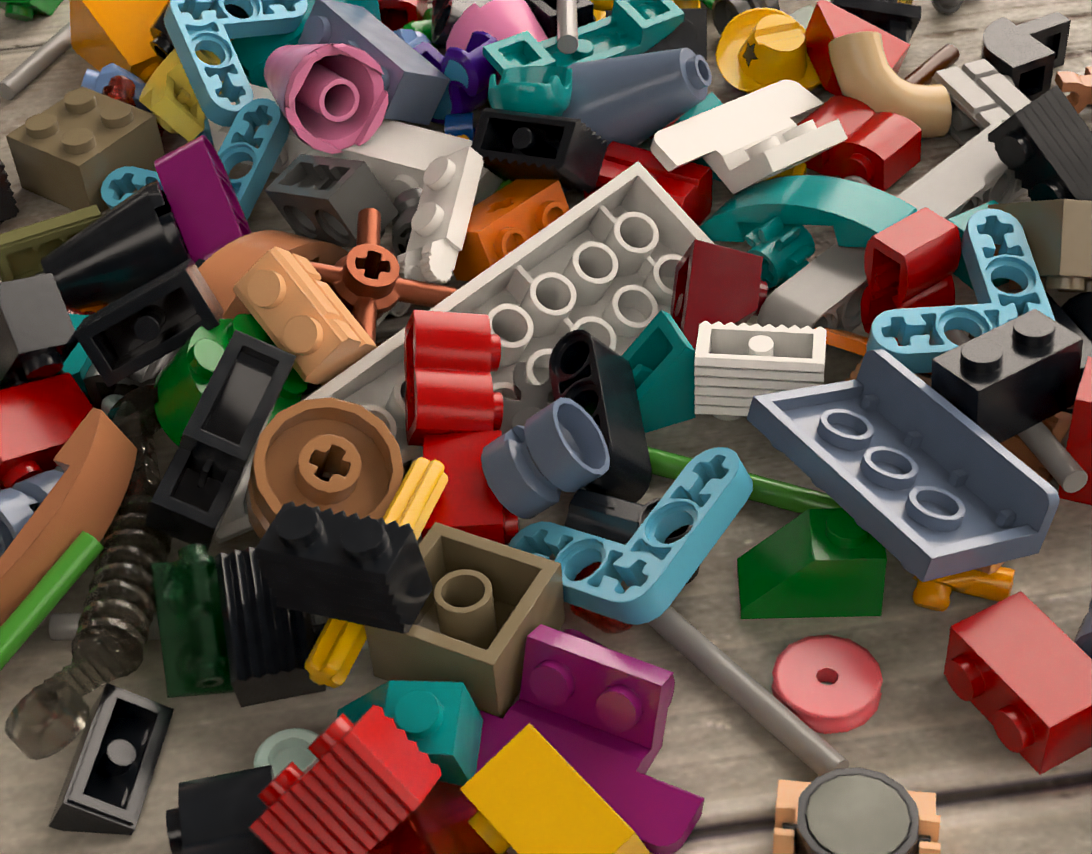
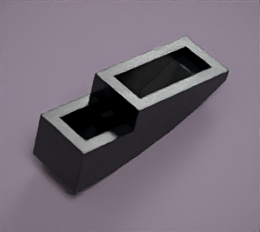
(219, 440)

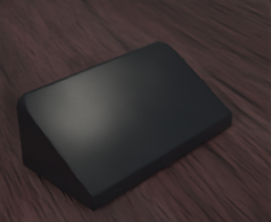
(112, 764)

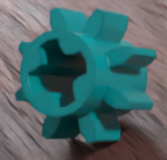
(782, 248)

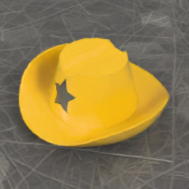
(764, 49)

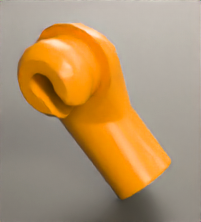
(936, 593)

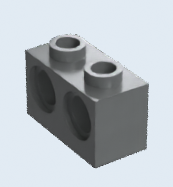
(325, 195)

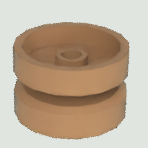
(323, 457)

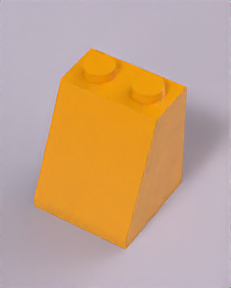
(116, 33)

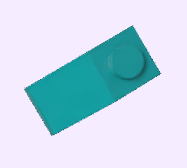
(434, 716)

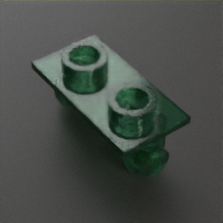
(191, 624)

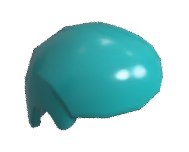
(532, 90)

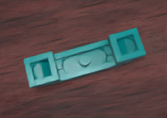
(628, 31)
(848, 206)

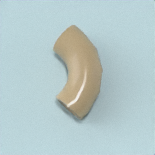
(866, 76)

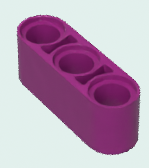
(201, 198)

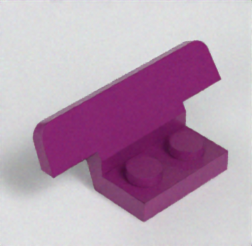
(607, 723)

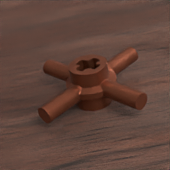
(370, 279)

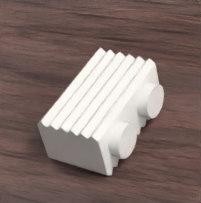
(753, 361)

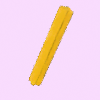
(343, 640)

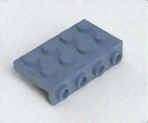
(911, 469)

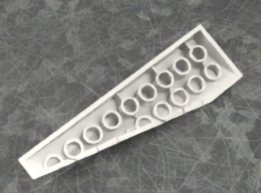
(590, 270)

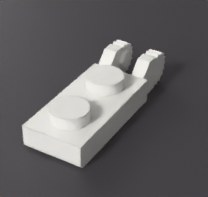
(442, 217)

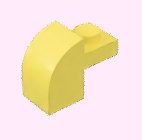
(172, 97)

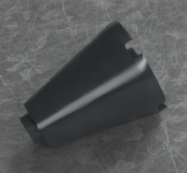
(118, 251)

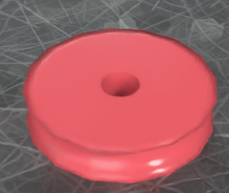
(831, 659)

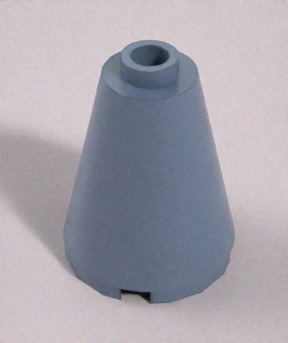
(637, 94)

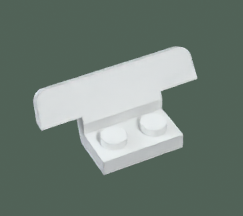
(750, 136)

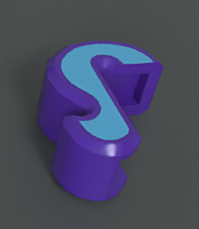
(467, 72)

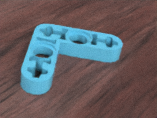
(213, 33)
(237, 147)
(993, 307)
(703, 495)

